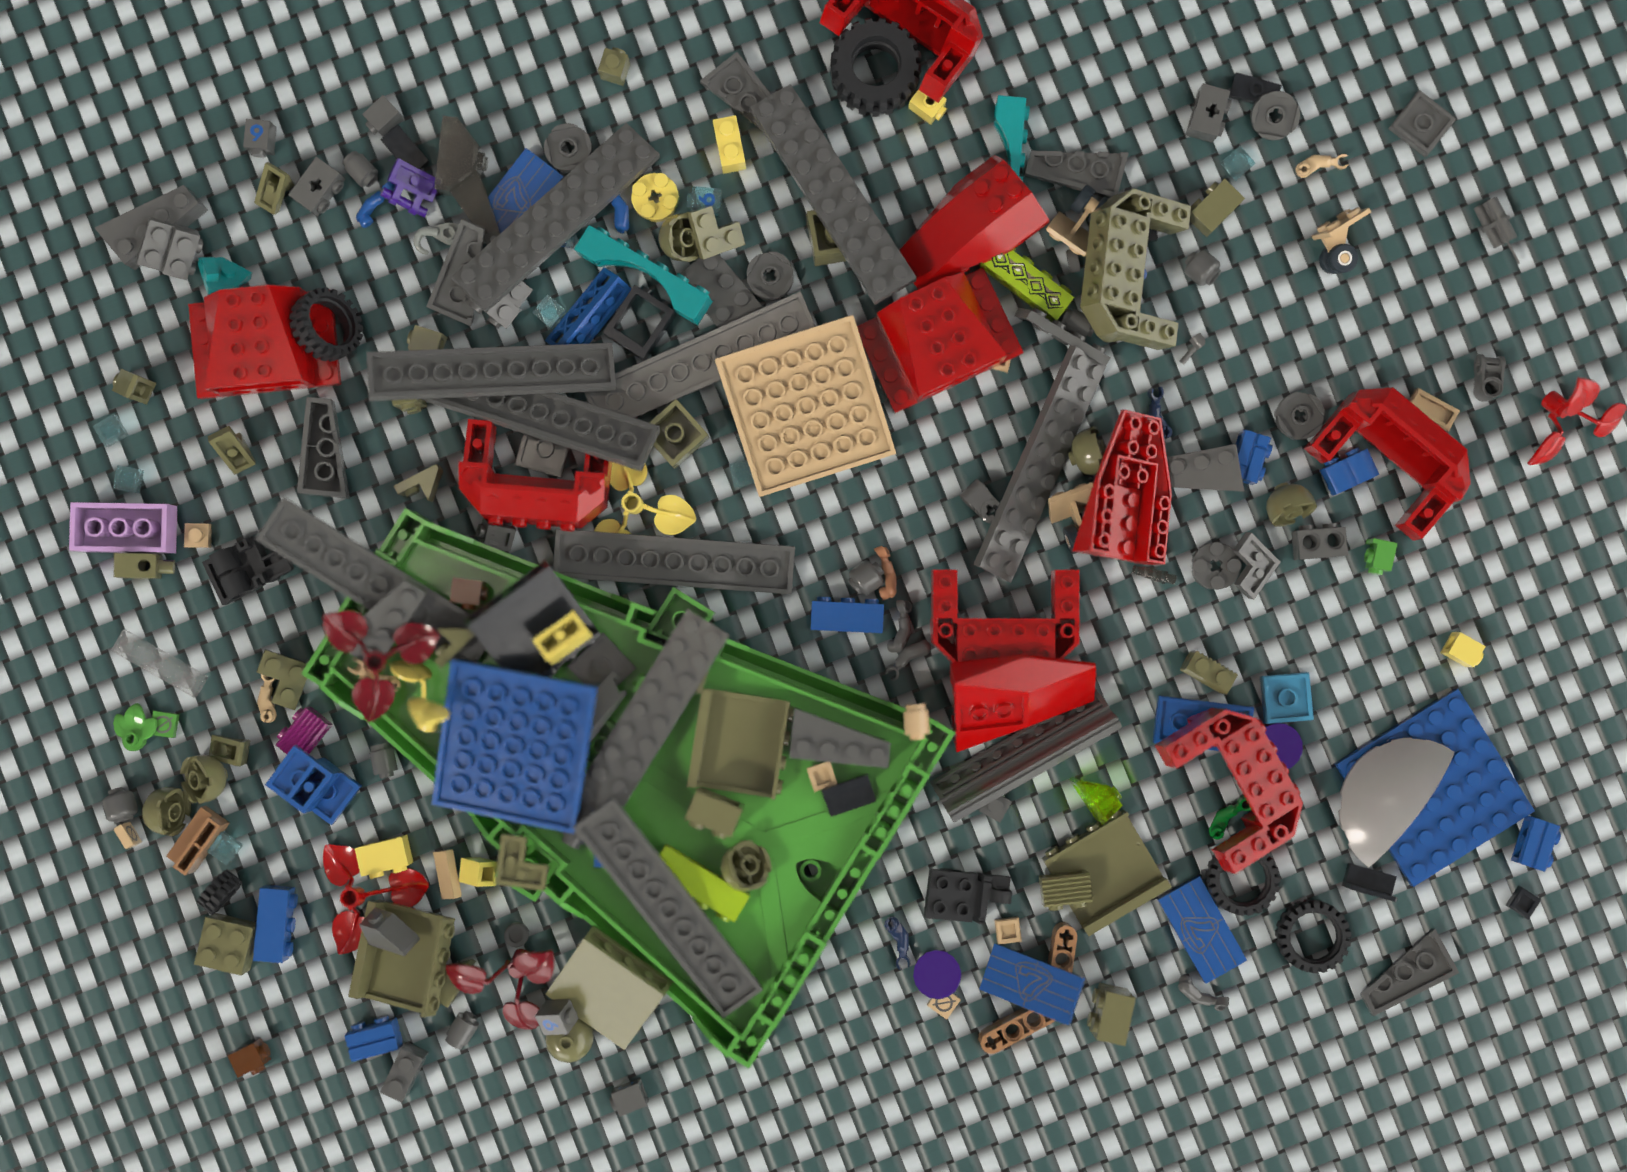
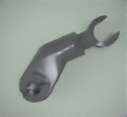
(904, 632)
(909, 652)
(1195, 996)

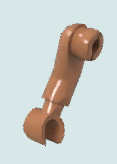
(889, 573)

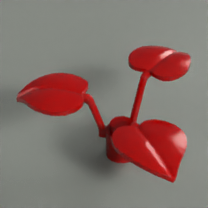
(1583, 396)
(340, 865)

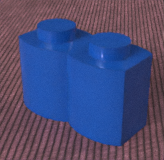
(1349, 471)

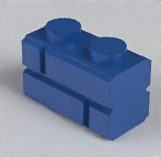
(1252, 451)
(1536, 843)
(373, 1038)

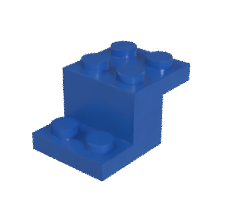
(313, 785)

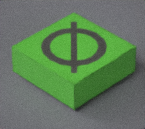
(166, 723)

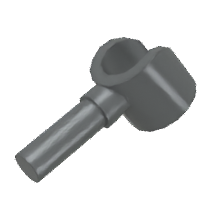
(1197, 341)

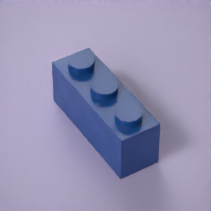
(847, 615)
(275, 924)

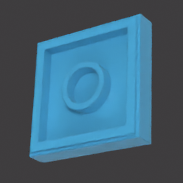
(1286, 698)

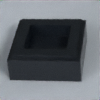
(1523, 902)

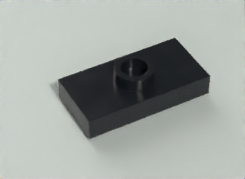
(1250, 88)

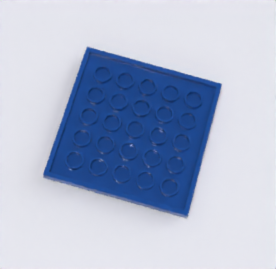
(514, 745)
(1472, 799)

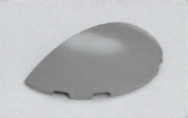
(1388, 792)

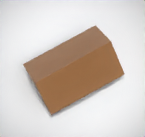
(196, 840)

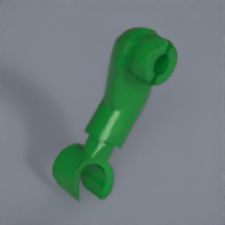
(1223, 816)

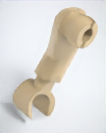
(1314, 162)
(363, 672)
(266, 708)

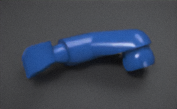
(369, 205)
(621, 214)

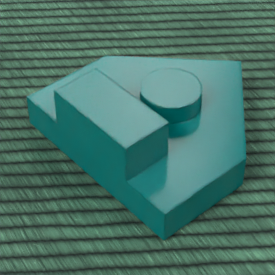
(221, 274)

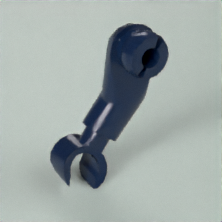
(1155, 410)
(901, 936)

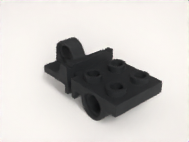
(244, 569)
(964, 895)

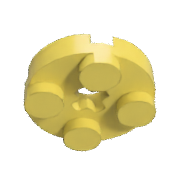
(649, 209)

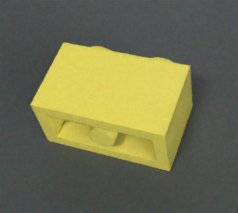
(729, 144)
(562, 638)
(384, 856)

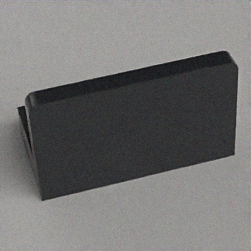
(848, 795)
(1369, 882)

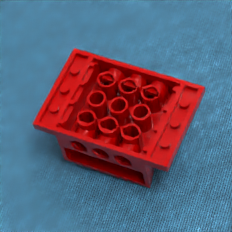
(938, 338)
(248, 346)

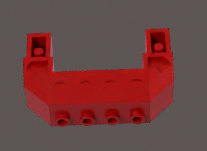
(942, 26)
(1409, 442)
(527, 498)
(999, 637)
(1257, 772)

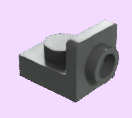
(496, 536)

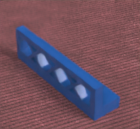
(592, 315)

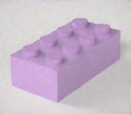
(123, 528)

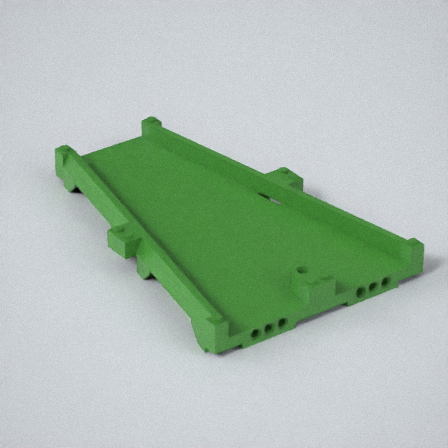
(782, 921)

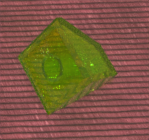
(1098, 797)

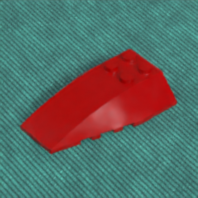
(975, 221)

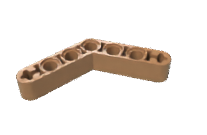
(1020, 1016)

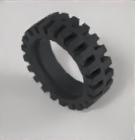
(308, 335)
(1244, 908)
(1336, 953)

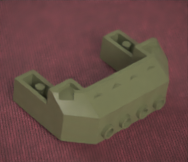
(1117, 267)

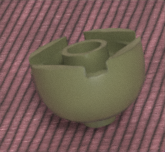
(677, 238)
(1087, 451)
(1288, 503)
(203, 778)
(166, 811)
(746, 866)
(573, 1045)

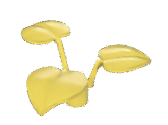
(672, 514)
(424, 712)

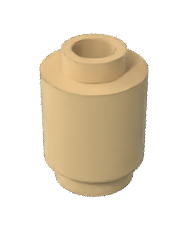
(916, 721)

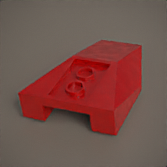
(1130, 495)
(1014, 693)

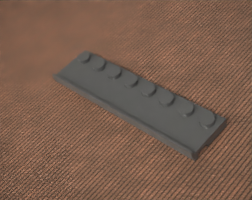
(1023, 757)

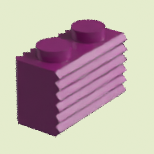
(305, 731)

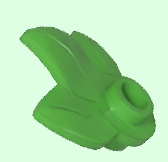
(135, 725)

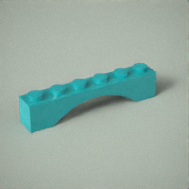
(1009, 123)
(604, 251)

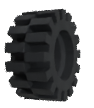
(219, 892)

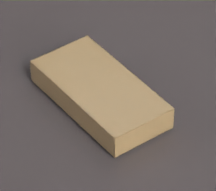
(1434, 408)
(447, 874)

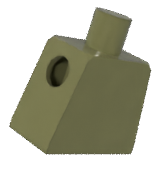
(134, 566)

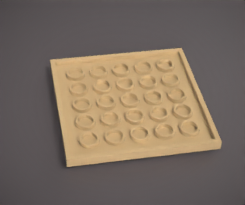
(805, 406)

